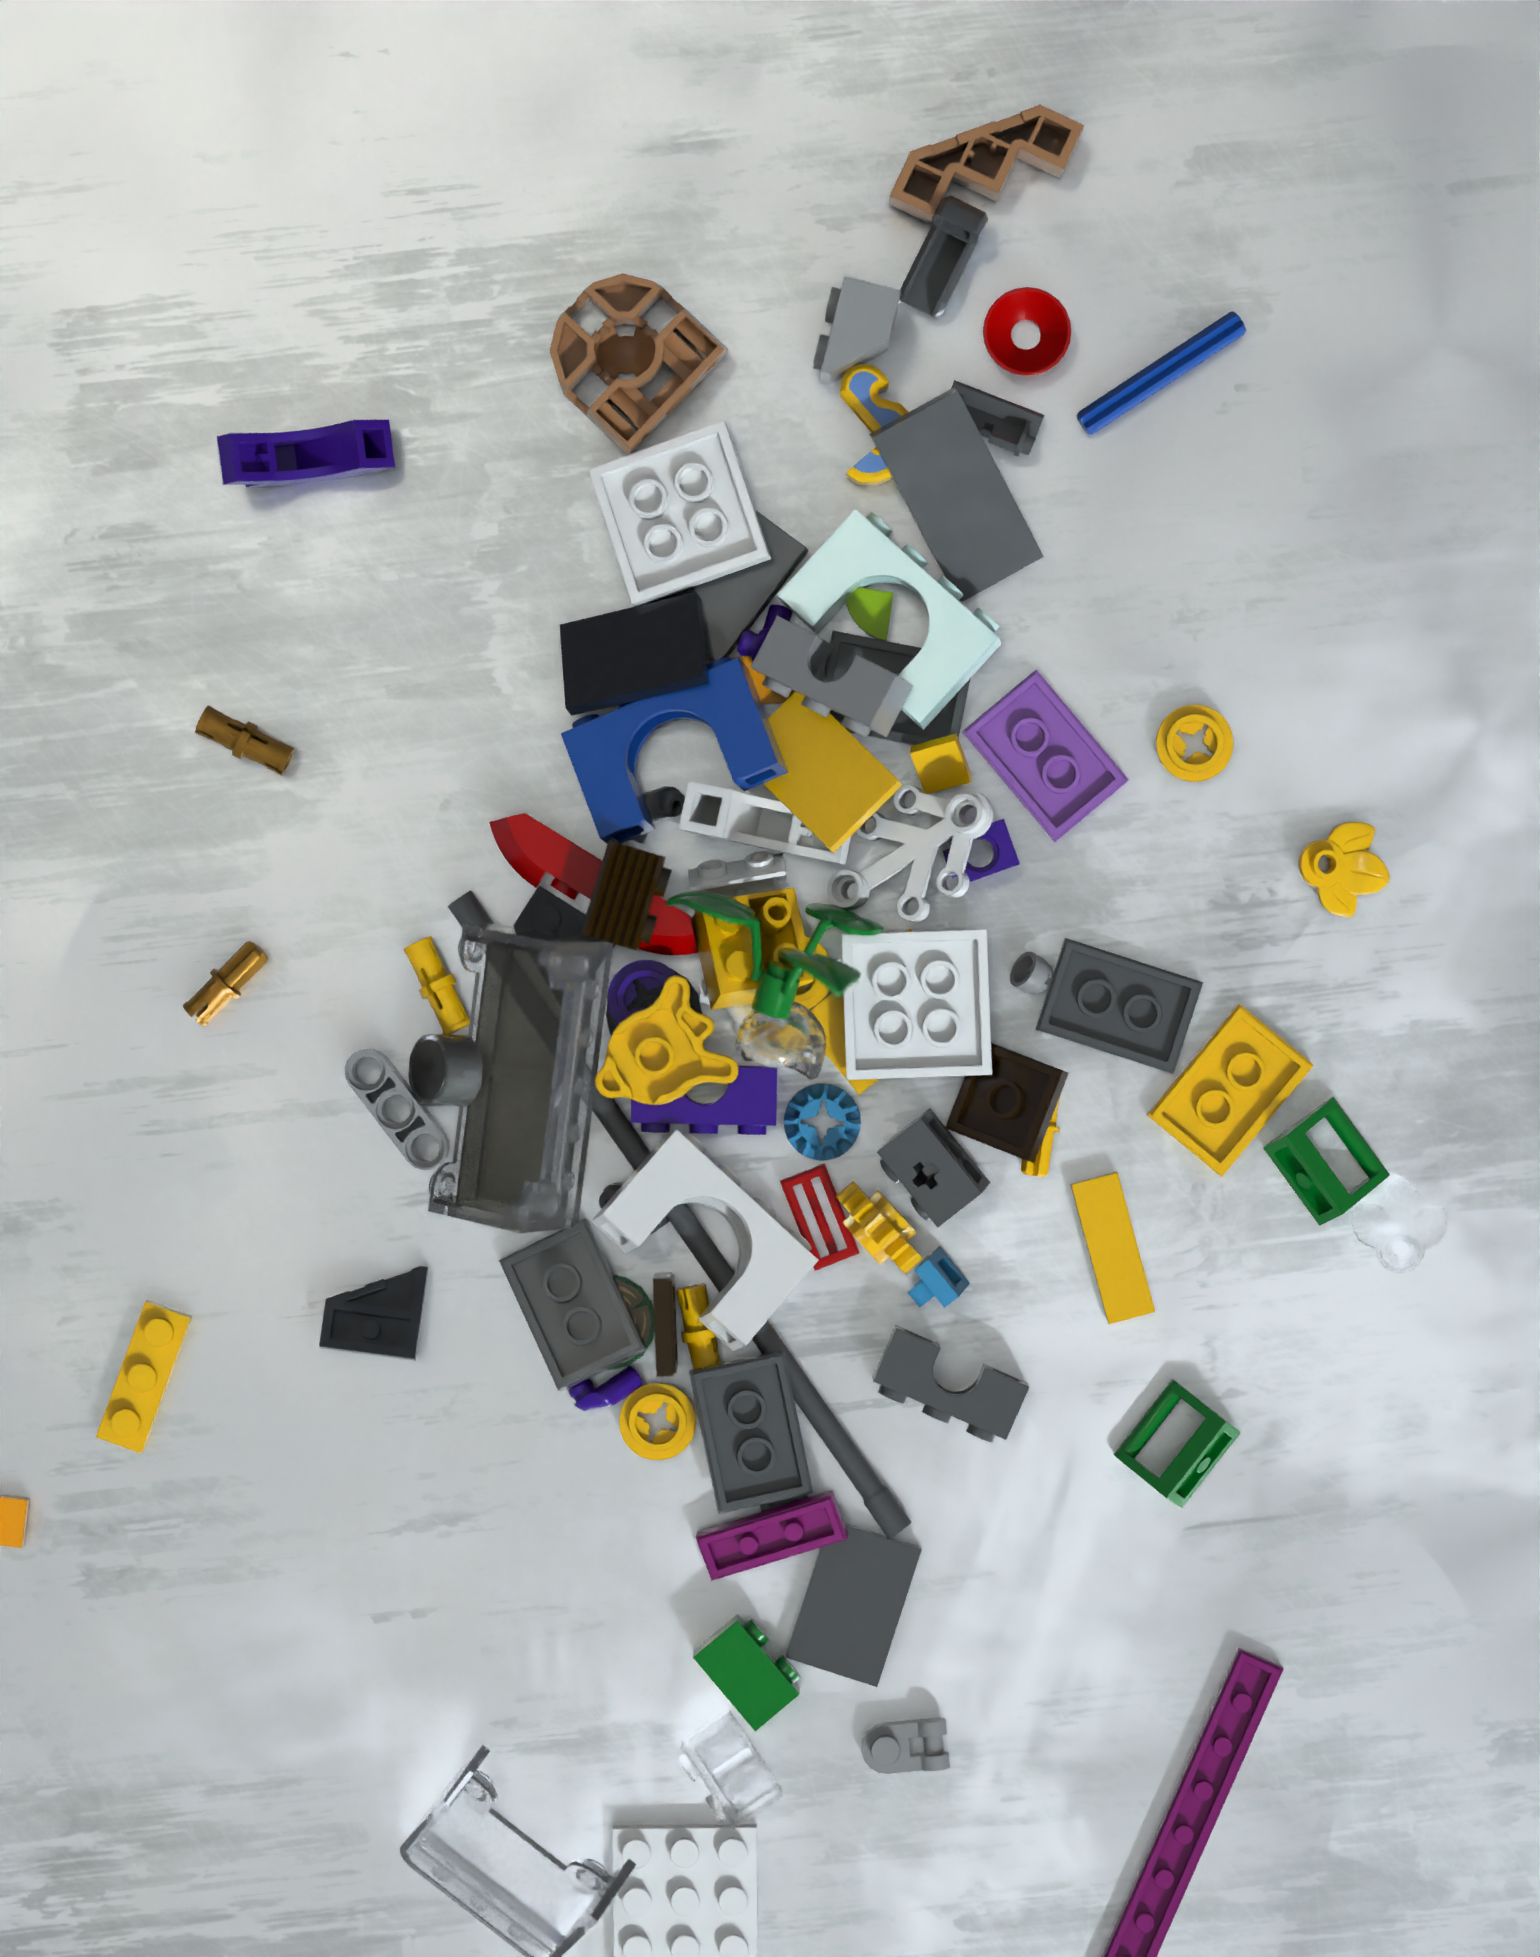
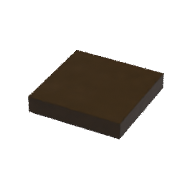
(1010, 1105)
(665, 1324)

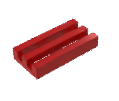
(805, 1179)

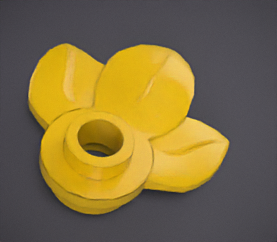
(1350, 869)

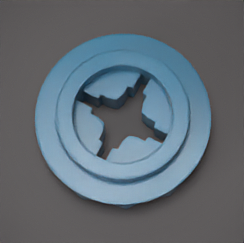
(806, 1105)

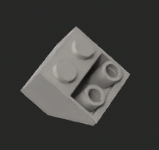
(860, 330)

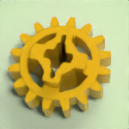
(879, 1227)

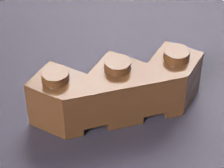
(984, 159)

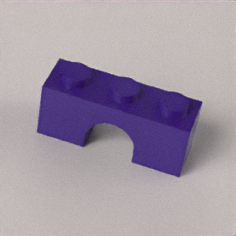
(746, 1103)

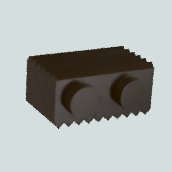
(625, 896)

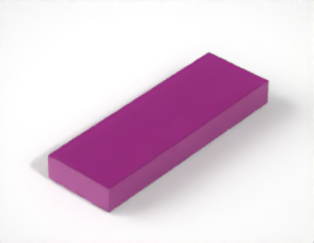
(772, 1535)

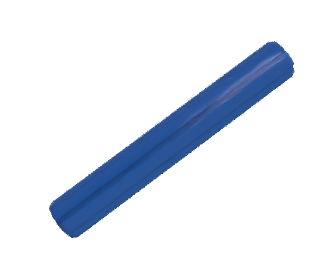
(1161, 373)

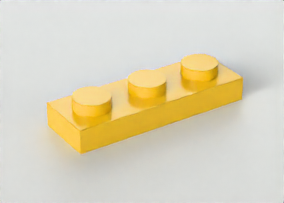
(144, 1376)

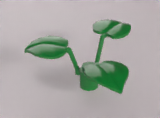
(780, 981)

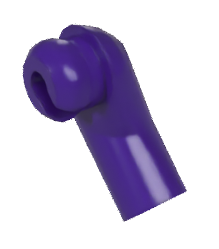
(608, 1393)

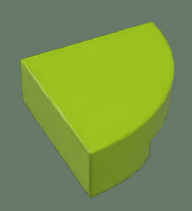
(871, 611)

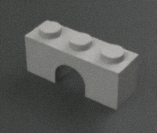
(864, 695)

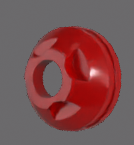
(1030, 306)

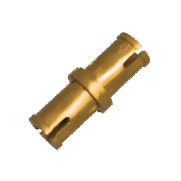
(244, 740)

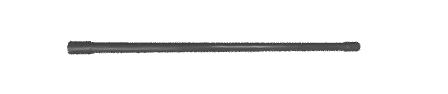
(875, 1495)

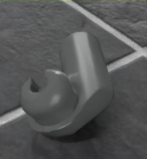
(662, 804)

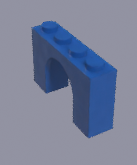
(608, 746)

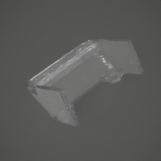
(503, 1872)

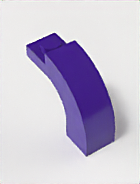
(306, 455)

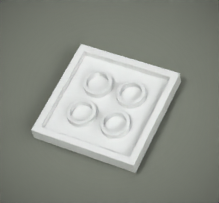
(679, 514)
(917, 1005)
(687, 1892)

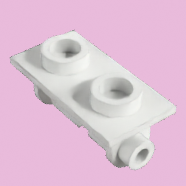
(755, 874)

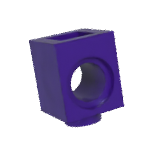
(1002, 848)

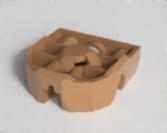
(576, 353)

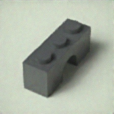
(986, 1405)

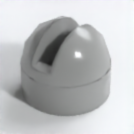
(1030, 973)

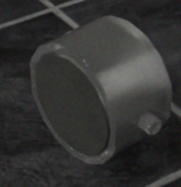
(445, 1070)

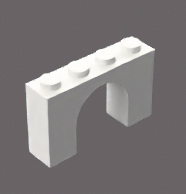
(769, 1255)

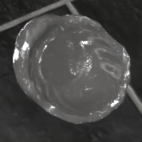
(784, 1042)

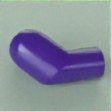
(751, 642)

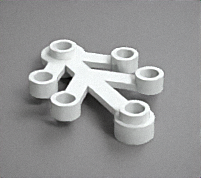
(918, 848)

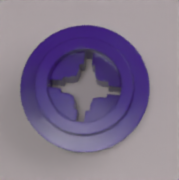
(623, 989)

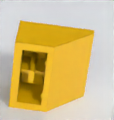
(727, 946)

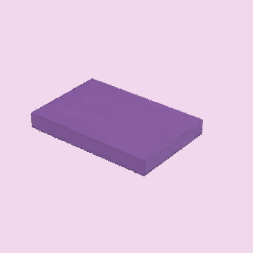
(1045, 755)

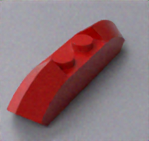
(538, 850)

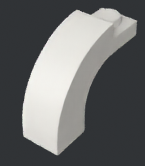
(752, 822)

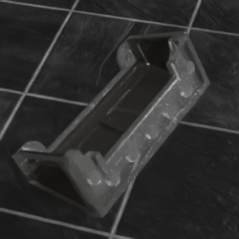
(539, 1045)

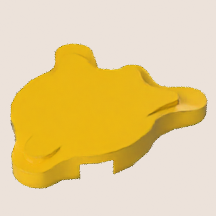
(661, 1051)

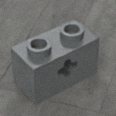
(928, 1143)

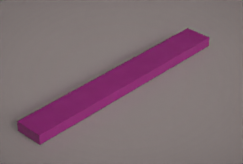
(1194, 1806)

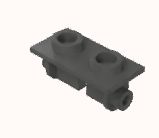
(1001, 420)

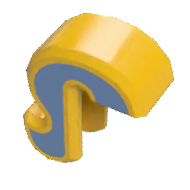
(860, 392)

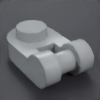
(888, 1749)

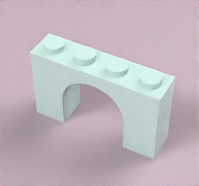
(864, 556)

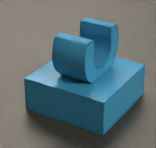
(938, 1279)

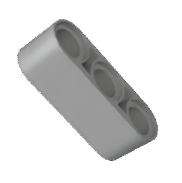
(375, 1097)

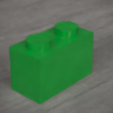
(748, 1671)

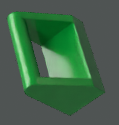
(1309, 1172)
(1194, 1459)

